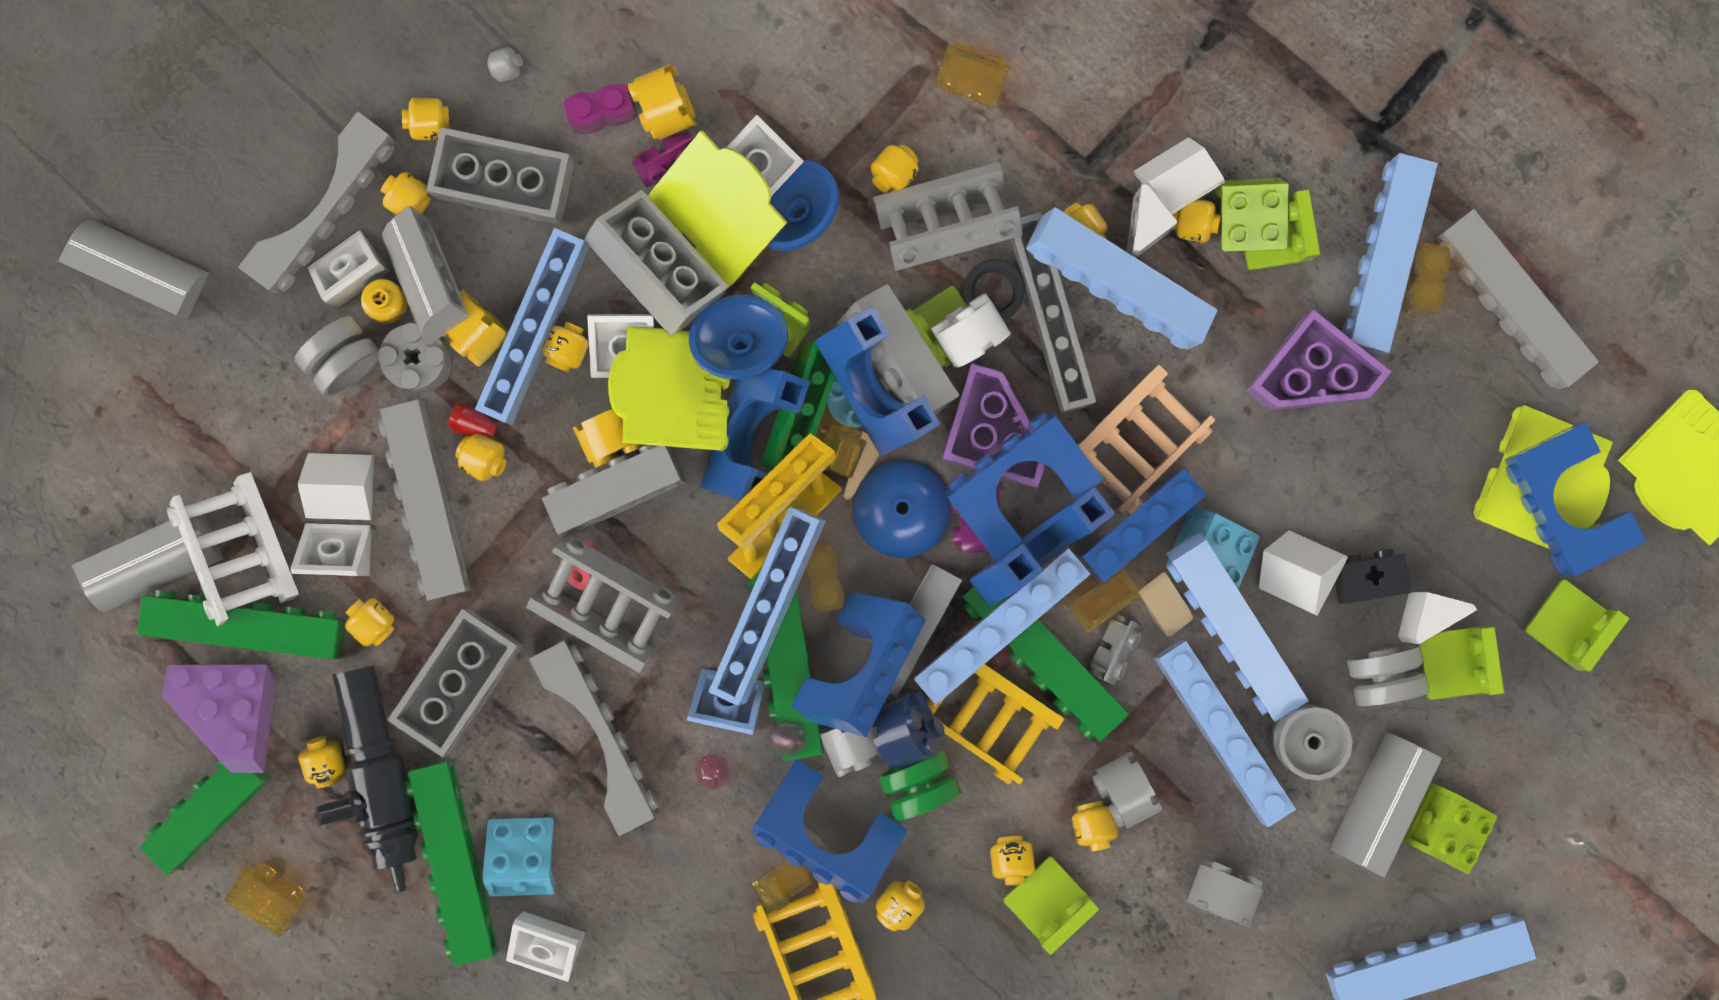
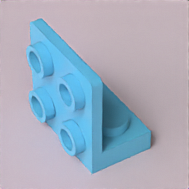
(1228, 540)
(519, 857)

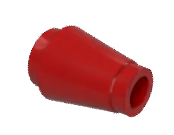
(469, 421)

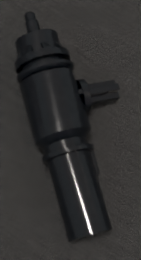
(374, 777)

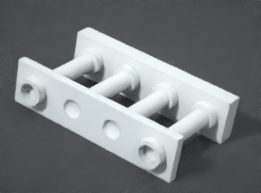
(255, 524)

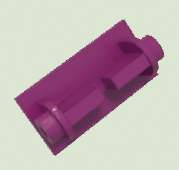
(653, 165)

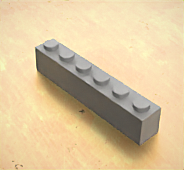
(1516, 301)
(1053, 324)
(424, 499)

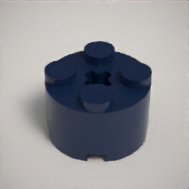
(907, 731)

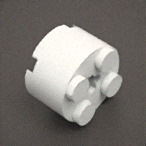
(970, 331)

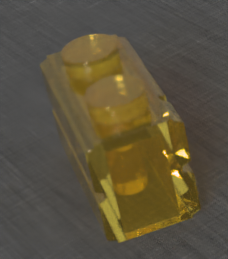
(972, 75)
(1103, 601)
(267, 898)

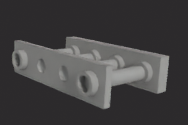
(944, 195)
(587, 625)

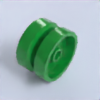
(921, 789)

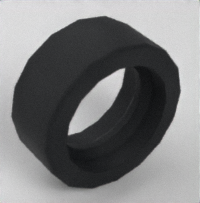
(1006, 270)

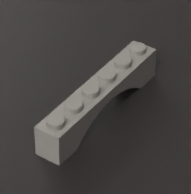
(278, 259)
(626, 797)

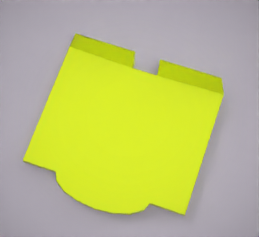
(719, 206)
(666, 393)
(1680, 466)
(1577, 495)

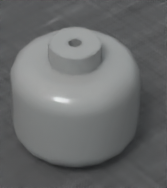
(504, 64)

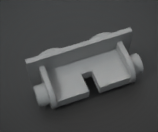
(1123, 640)

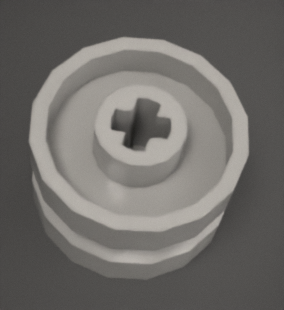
(337, 356)
(1387, 671)
(1324, 755)

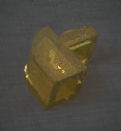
(781, 884)

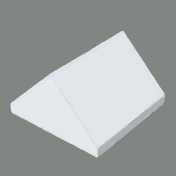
(767, 152)
(1148, 221)
(347, 270)
(337, 486)
(333, 550)
(1300, 571)
(1430, 614)
(544, 945)

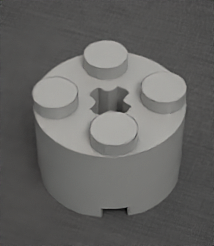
(397, 365)
(849, 750)
(1127, 791)
(1224, 894)

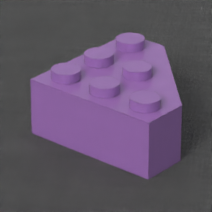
(1316, 369)
(984, 420)
(225, 709)

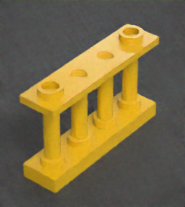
(792, 483)
(1015, 700)
(837, 926)

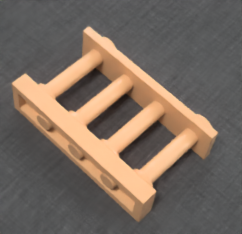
(1131, 410)

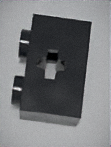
(1390, 581)

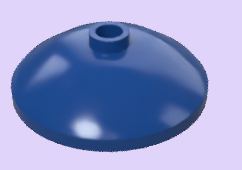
(807, 203)
(734, 325)
(896, 533)

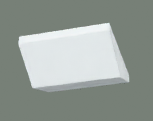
(1181, 174)
(608, 338)

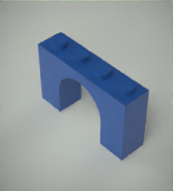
(849, 358)
(750, 401)
(1043, 442)
(1536, 474)
(1144, 525)
(1042, 543)
(857, 702)
(783, 829)

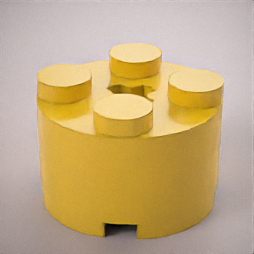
(663, 102)
(478, 334)
(602, 438)

